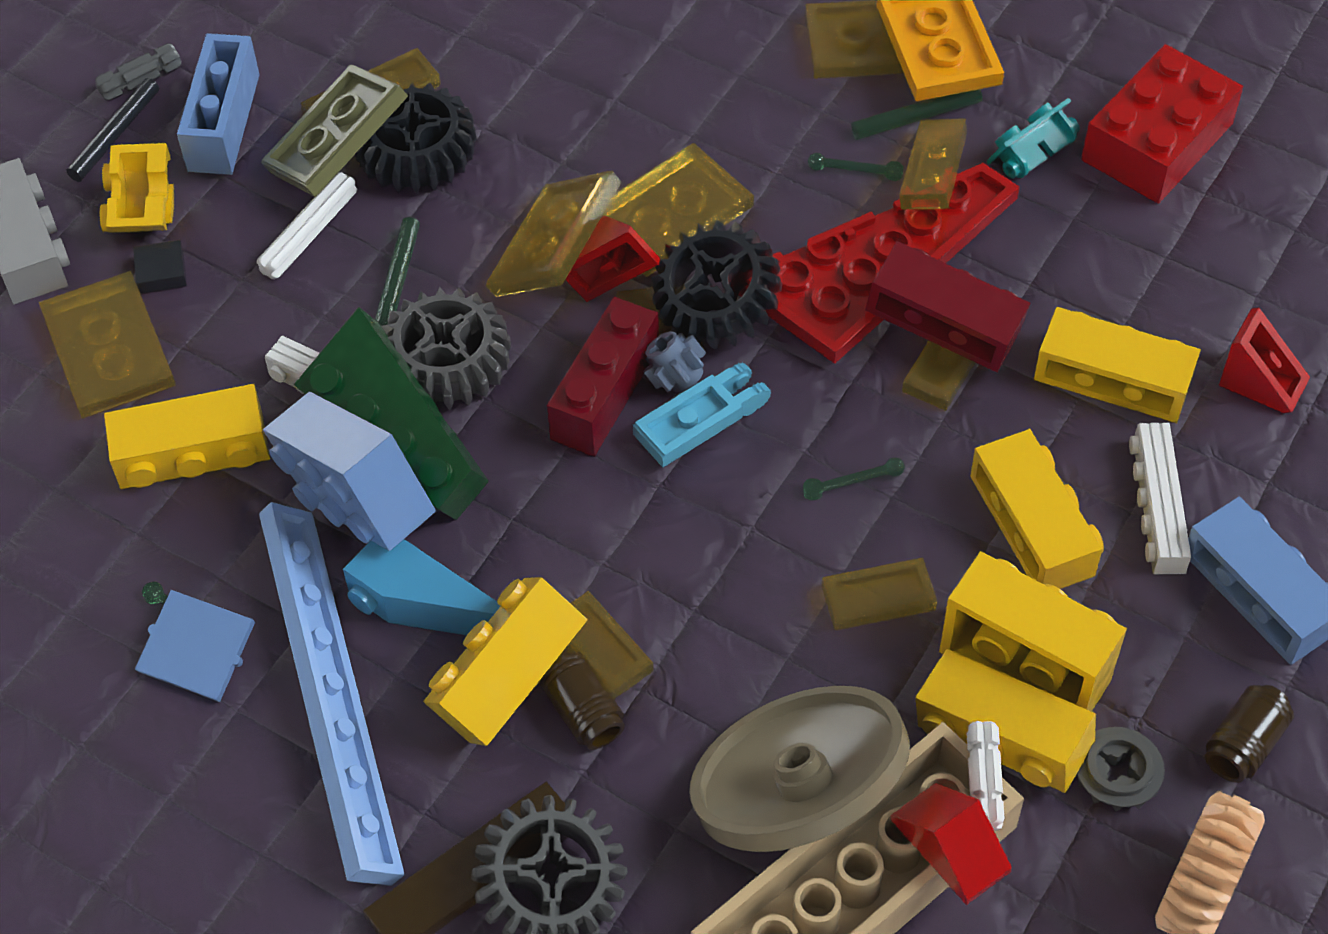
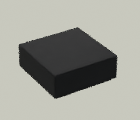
(159, 266)

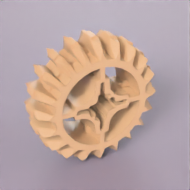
(1210, 866)

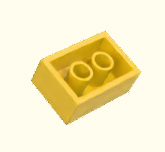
(1031, 632)

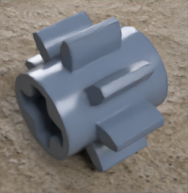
(674, 362)

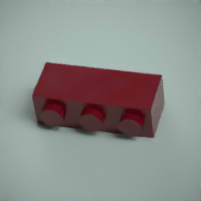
(947, 306)
(602, 377)

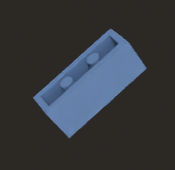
(218, 104)
(1262, 578)

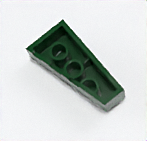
(375, 383)

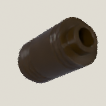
(583, 700)
(1249, 733)

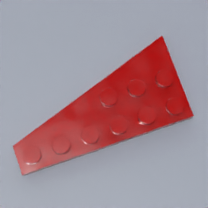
(833, 274)

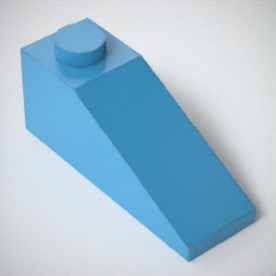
(414, 590)

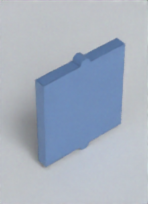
(195, 645)

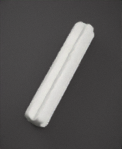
(306, 226)

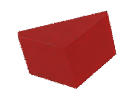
(610, 259)
(1263, 366)
(954, 839)

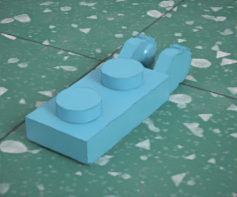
(699, 414)

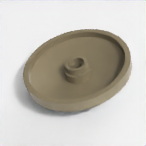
(800, 768)

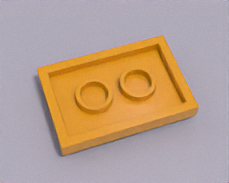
(941, 46)

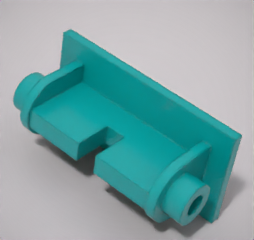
(1020, 148)

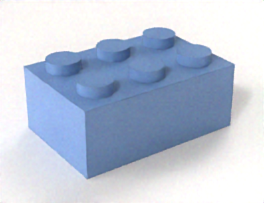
(348, 471)

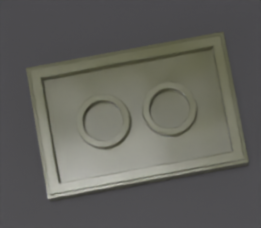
(333, 129)

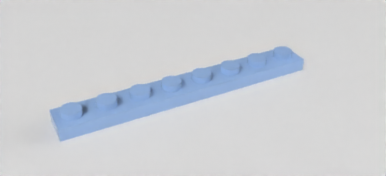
(331, 698)

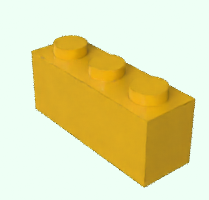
(1116, 364)
(186, 436)
(1036, 510)
(504, 659)
(1037, 730)

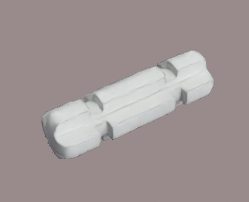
(985, 769)

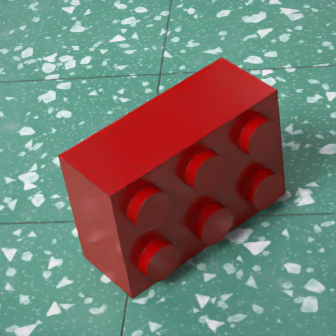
(1161, 123)

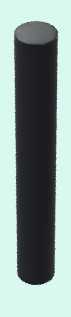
(112, 130)

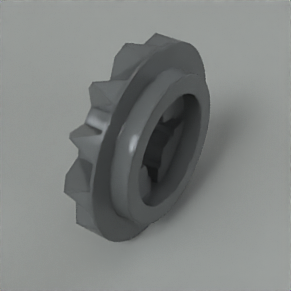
(1144, 769)

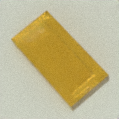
(879, 593)
(608, 647)

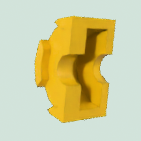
(138, 189)

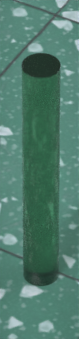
(913, 113)
(397, 269)

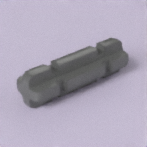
(133, 72)

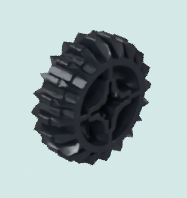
(421, 141)
(728, 259)

